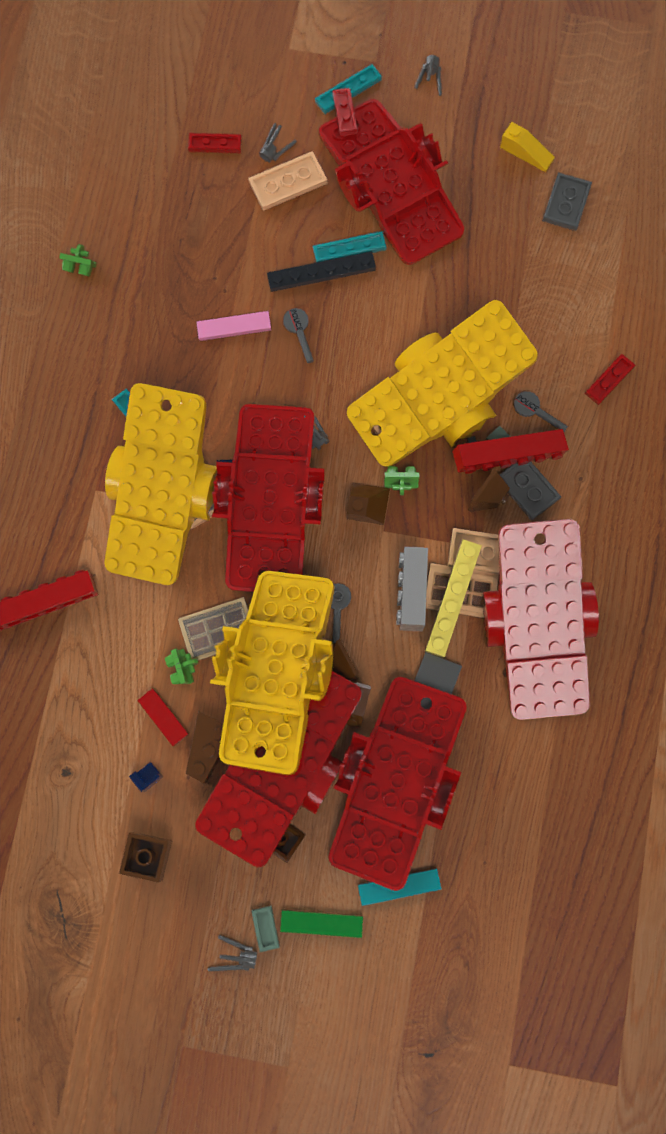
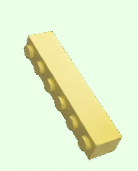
(453, 598)

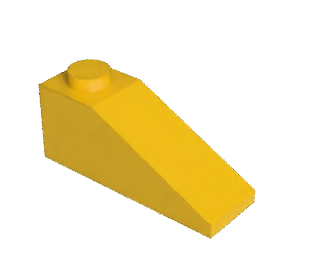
(526, 147)

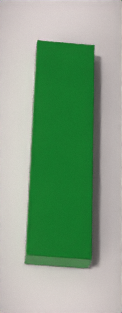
(321, 924)

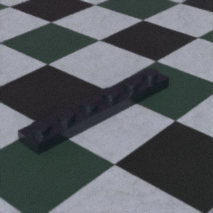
(321, 271)

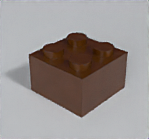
(145, 857)

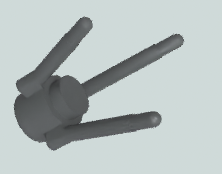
(431, 67)
(268, 151)
(319, 436)
(246, 960)

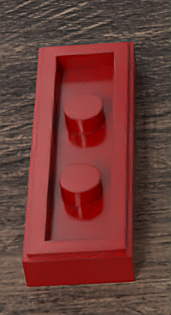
(345, 112)
(215, 143)
(610, 379)
(163, 717)

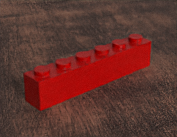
(510, 451)
(46, 598)

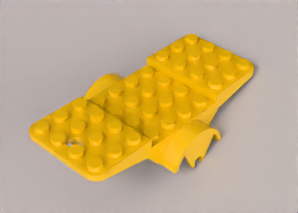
(443, 385)
(157, 484)
(274, 670)

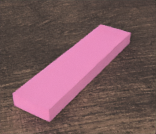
(233, 326)

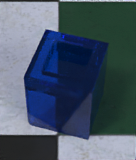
(146, 777)

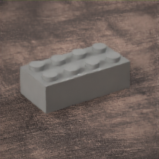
(413, 589)

